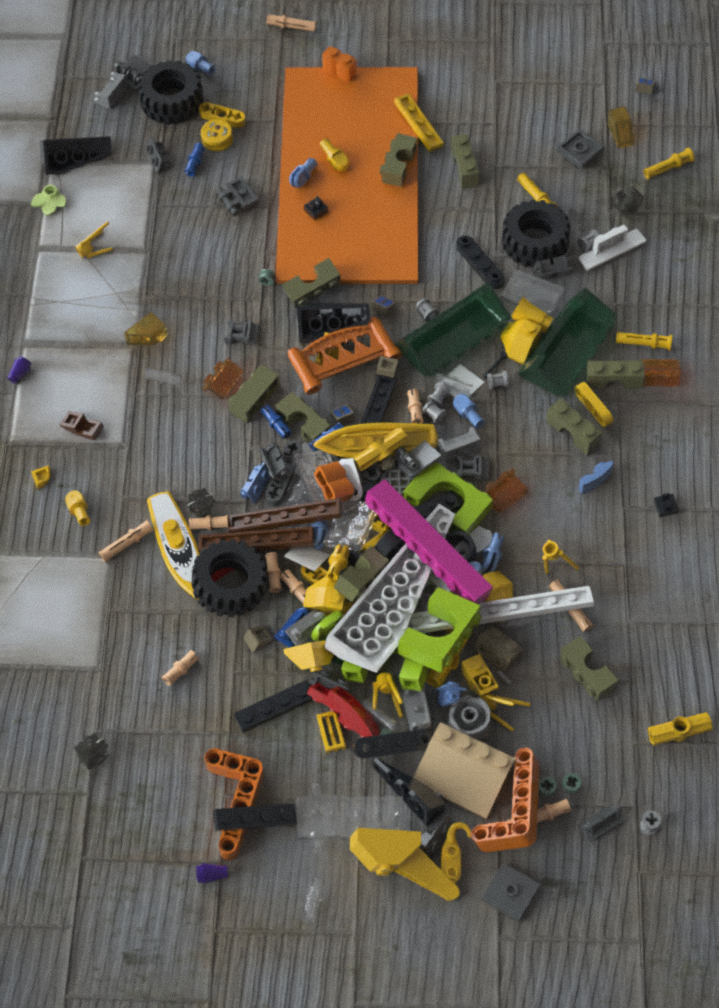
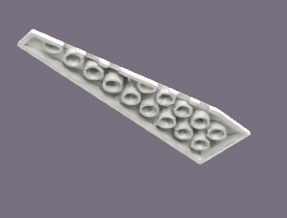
(383, 612)

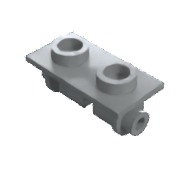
(303, 628)

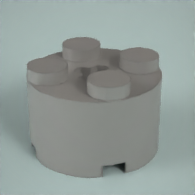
(470, 717)

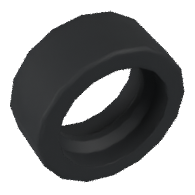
(460, 535)
(389, 545)

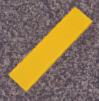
(419, 122)

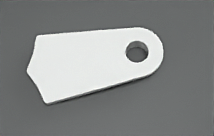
(353, 476)
(481, 538)

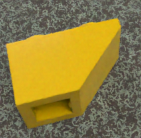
(478, 675)

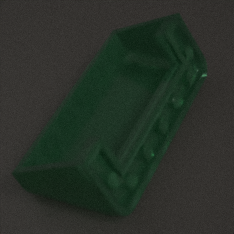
(455, 331)
(568, 343)

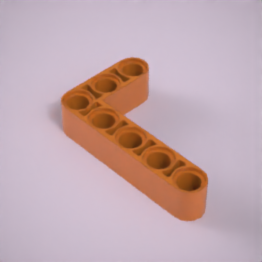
(240, 798)
(522, 828)

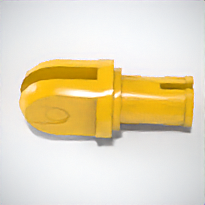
(335, 155)
(77, 507)
(337, 561)

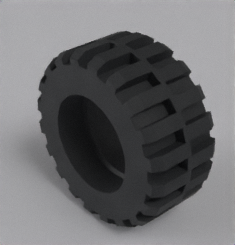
(173, 107)
(540, 216)
(234, 556)

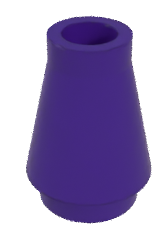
(19, 369)
(210, 872)

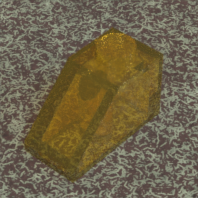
(620, 127)
(146, 331)

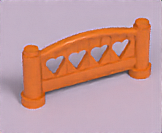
(312, 373)

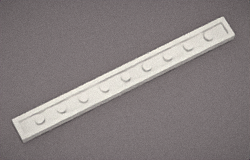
(513, 608)

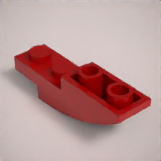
(352, 712)

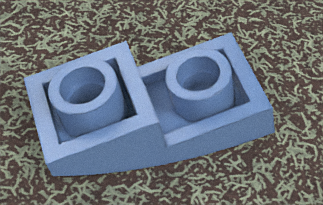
(600, 474)

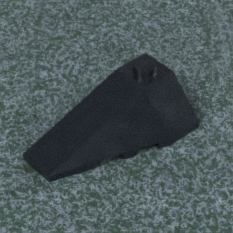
(70, 153)
(318, 318)
(416, 795)

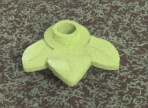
(49, 200)

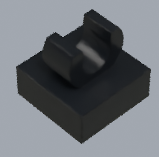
(315, 208)
(666, 505)

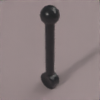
(503, 355)

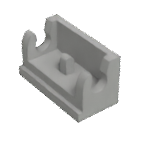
(112, 91)
(459, 445)
(417, 710)

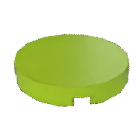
(326, 626)

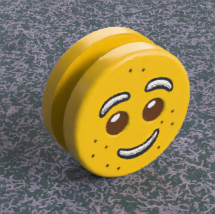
(216, 135)

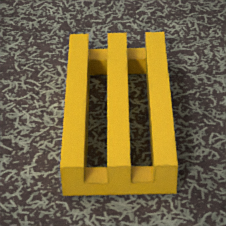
(335, 747)

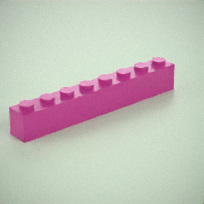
(427, 543)

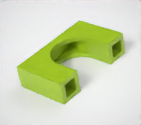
(437, 479)
(439, 651)
(411, 675)

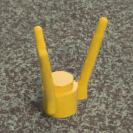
(84, 248)
(552, 552)
(386, 685)
(493, 700)

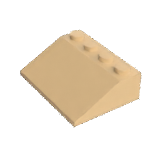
(464, 770)

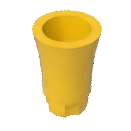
(528, 311)

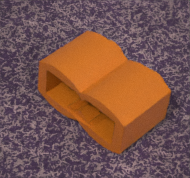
(339, 64)
(333, 481)

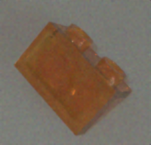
(661, 372)
(223, 379)
(505, 490)

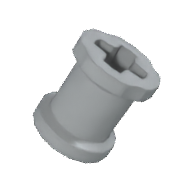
(588, 241)
(426, 309)
(497, 380)
(439, 394)
(434, 412)
(655, 820)

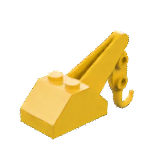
(399, 852)

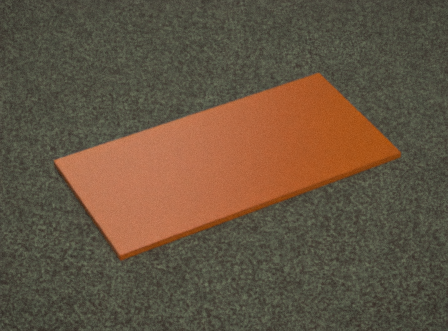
(368, 223)

